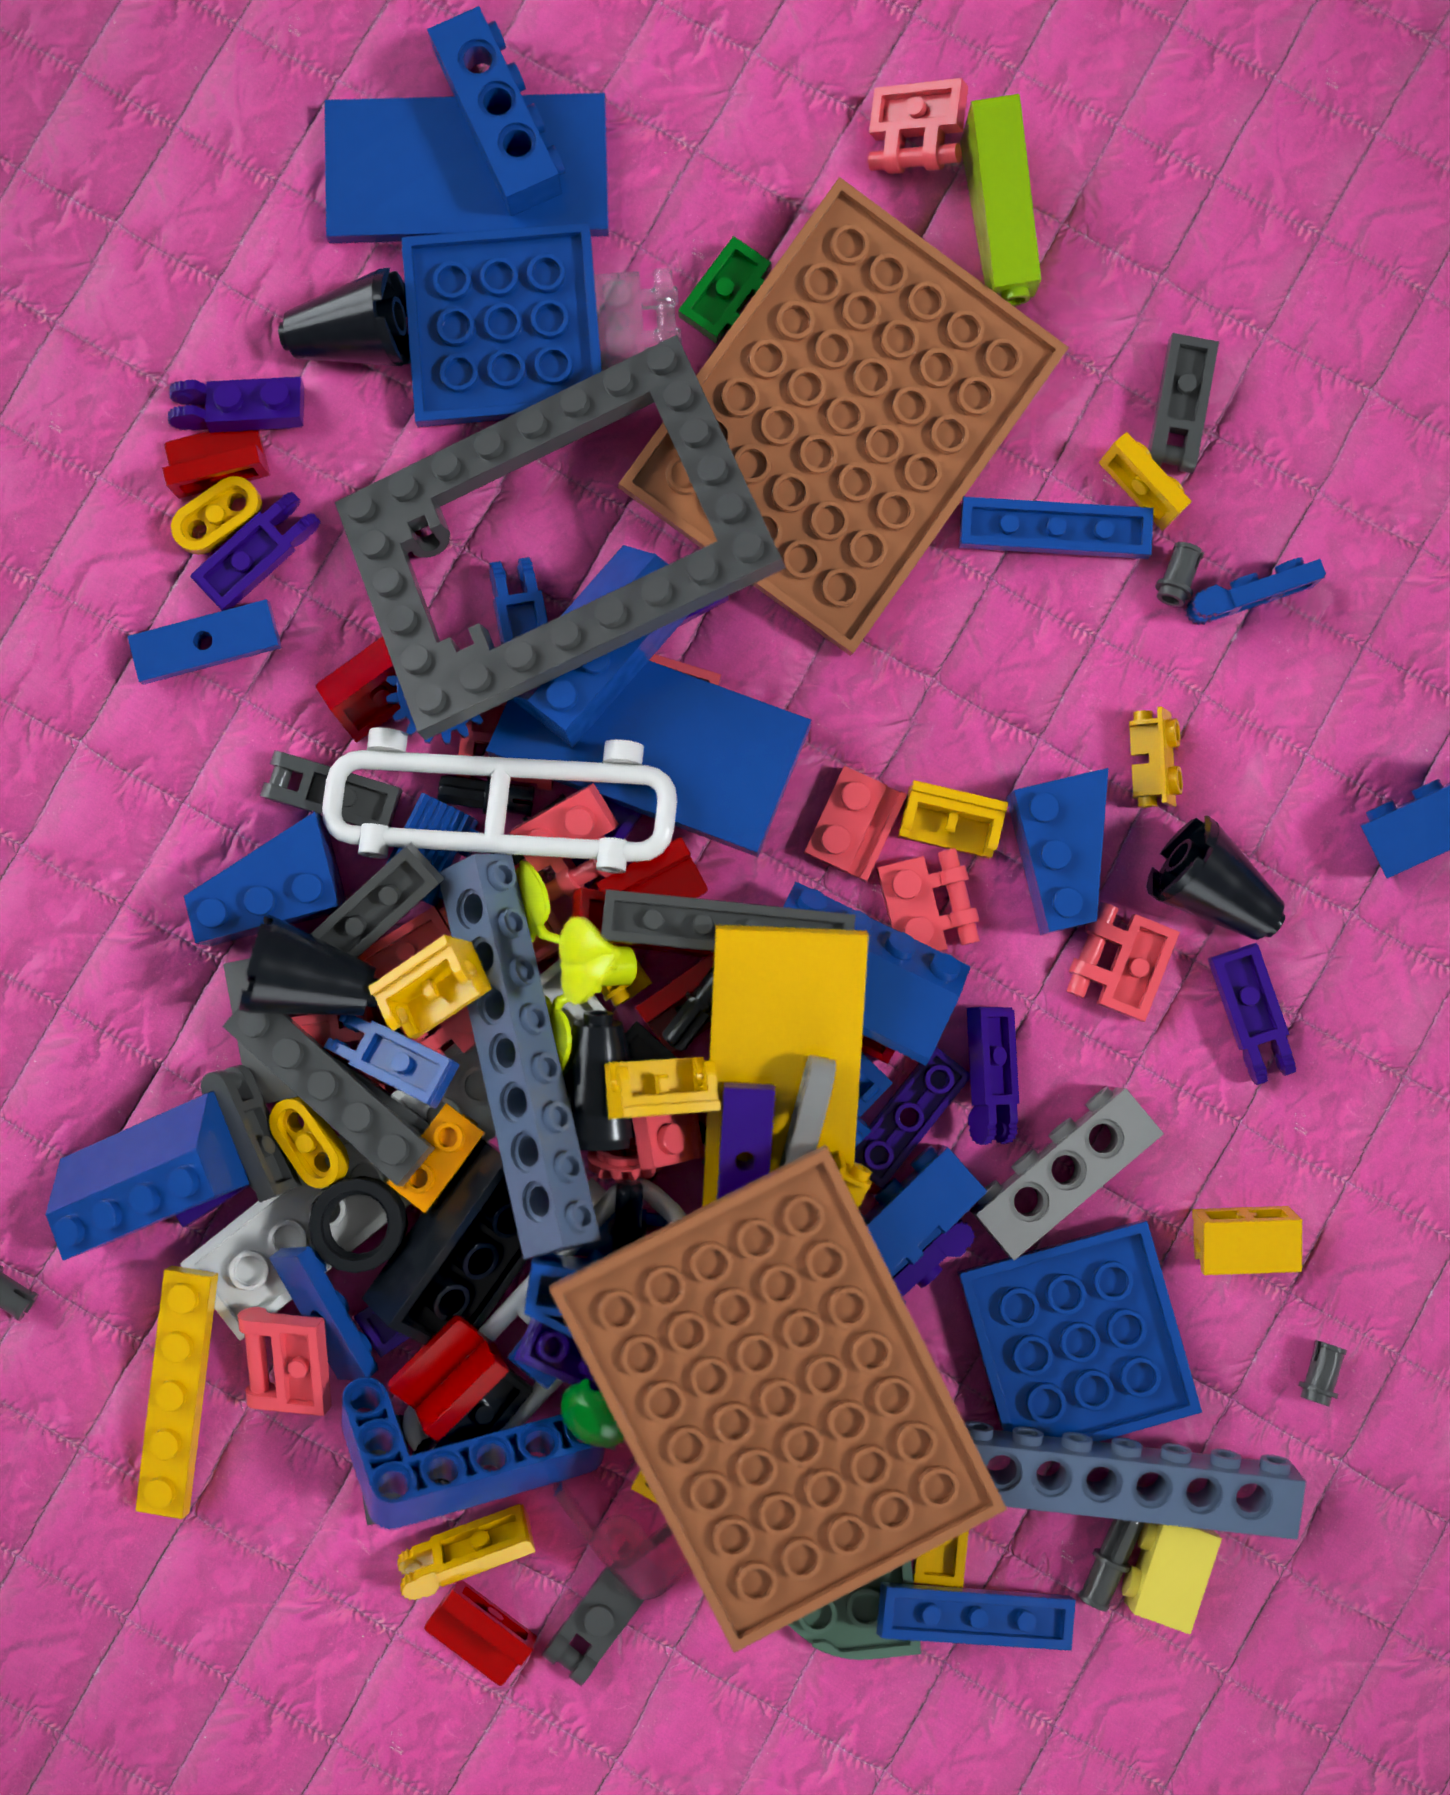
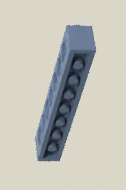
(520, 1060)
(1269, 1511)

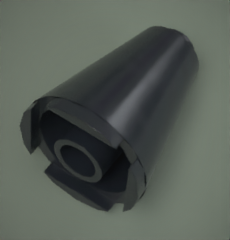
(352, 323)
(1216, 882)
(304, 975)
(596, 1041)

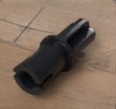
(475, 794)
(692, 1015)
(628, 1220)

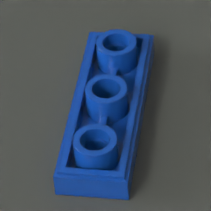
(177, 648)
(315, 1296)

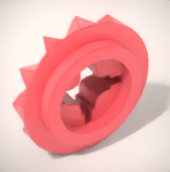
(619, 1164)

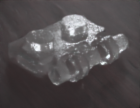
(620, 313)

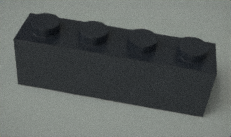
(454, 1255)

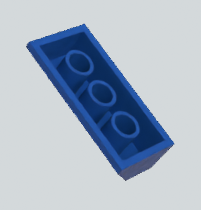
(582, 695)
(907, 982)
(143, 1176)

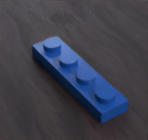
(1056, 527)
(975, 1616)

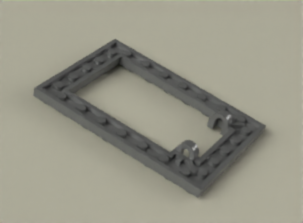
(381, 520)

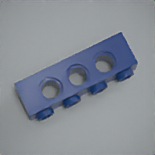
(472, 41)

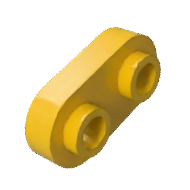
(215, 511)
(308, 1145)

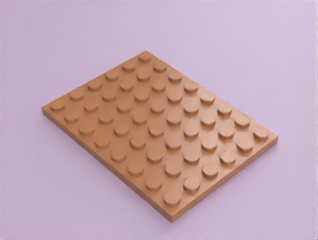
(856, 408)
(778, 1398)

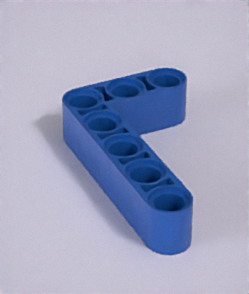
(457, 1463)

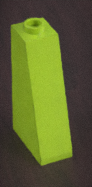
(1001, 197)

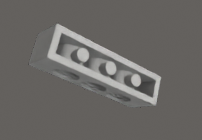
(1131, 1134)

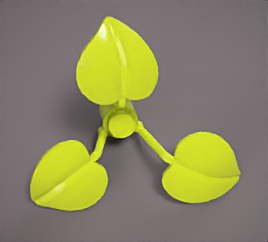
(585, 957)

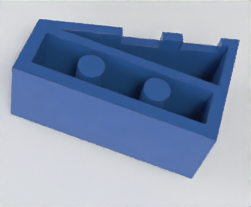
(1061, 847)

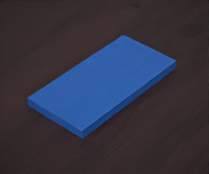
(419, 172)
(715, 744)

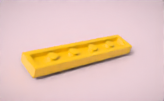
(176, 1392)

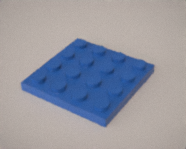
(498, 319)
(1081, 1337)

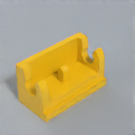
(952, 819)
(431, 986)
(661, 1087)
(1247, 1240)

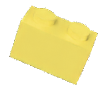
(1171, 1574)

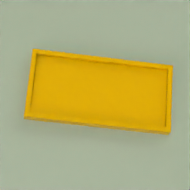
(772, 1007)

